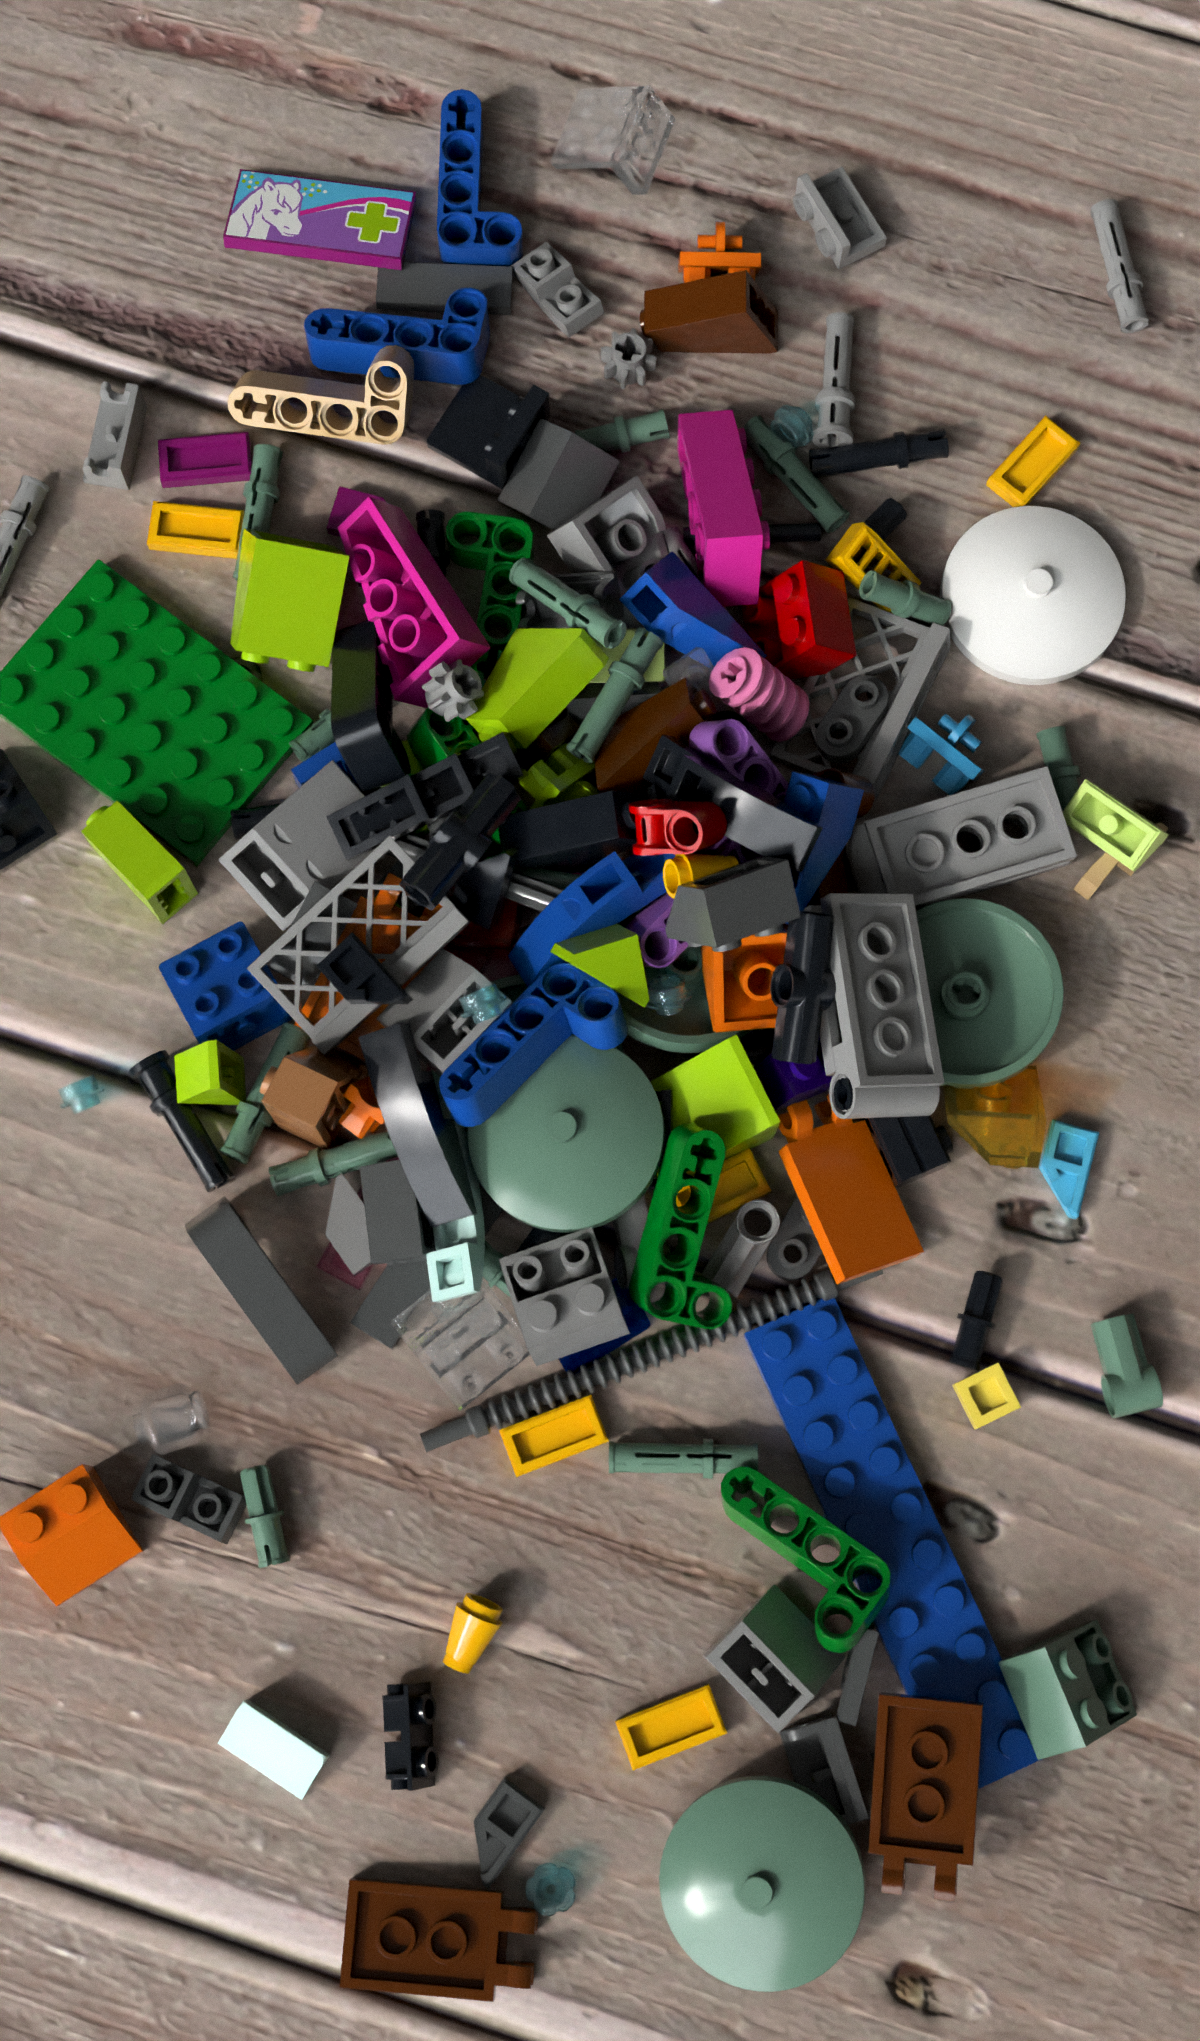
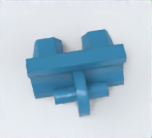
(924, 740)

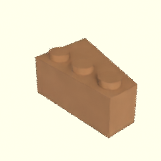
(308, 1093)

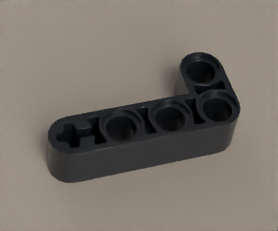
(365, 709)

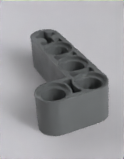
(260, 1290)

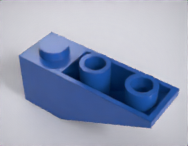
(684, 612)
(835, 810)

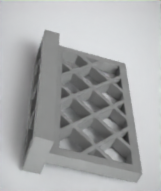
(904, 700)
(401, 964)

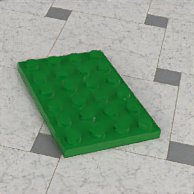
(148, 711)

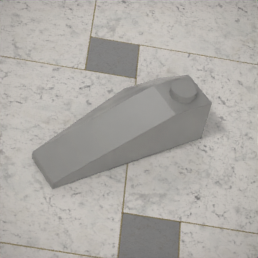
(618, 535)

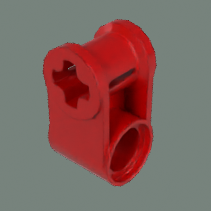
(668, 829)

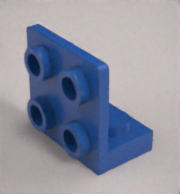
(220, 993)

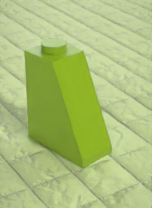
(535, 682)
(139, 860)

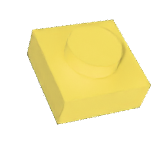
(986, 1396)

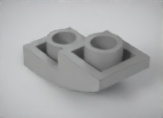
(557, 290)

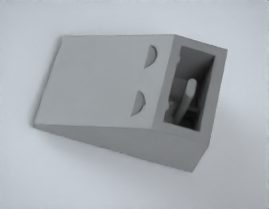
(295, 846)

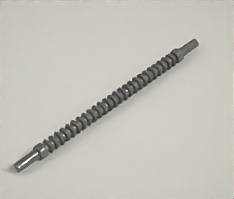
(480, 1420)

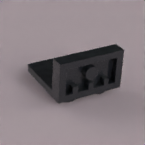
(488, 428)
(21, 818)

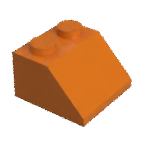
(740, 982)
(70, 1534)

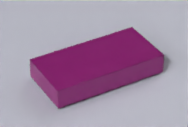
(205, 459)

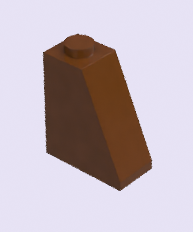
(711, 316)
(636, 734)

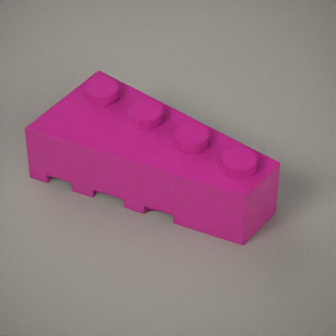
(722, 505)
(407, 599)

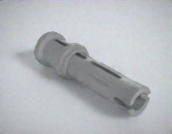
(835, 398)

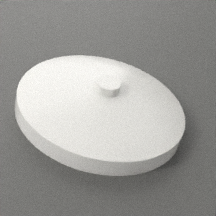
(1033, 595)

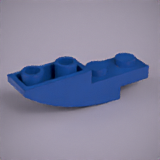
(591, 902)

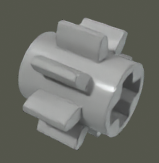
(631, 346)
(453, 690)

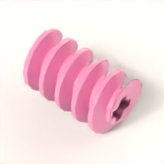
(760, 693)

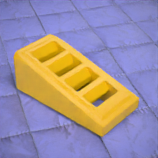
(862, 535)

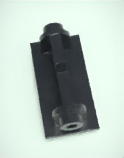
(414, 1759)

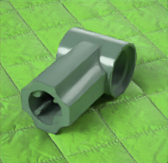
(1128, 1380)

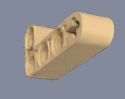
(321, 395)

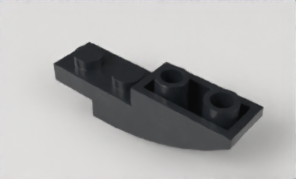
(751, 813)

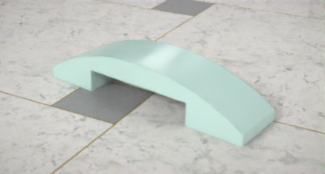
(460, 1245)

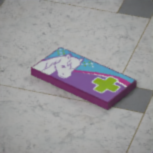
(320, 219)

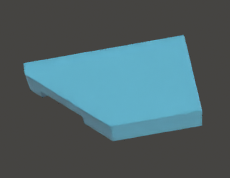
(1067, 1163)

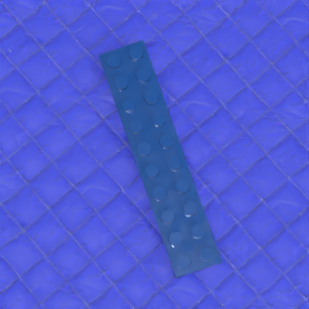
(877, 1499)

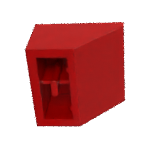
(803, 621)

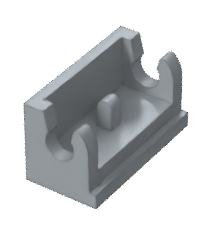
(115, 437)

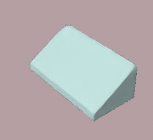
(273, 1748)

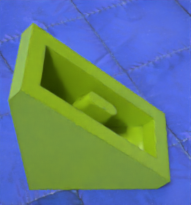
(610, 957)
(210, 1075)

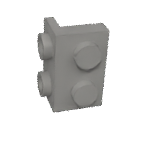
(838, 216)

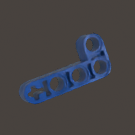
(464, 181)
(441, 349)
(525, 1035)

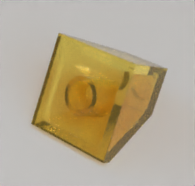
(1001, 1120)

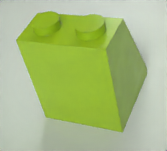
(287, 599)
(723, 1096)

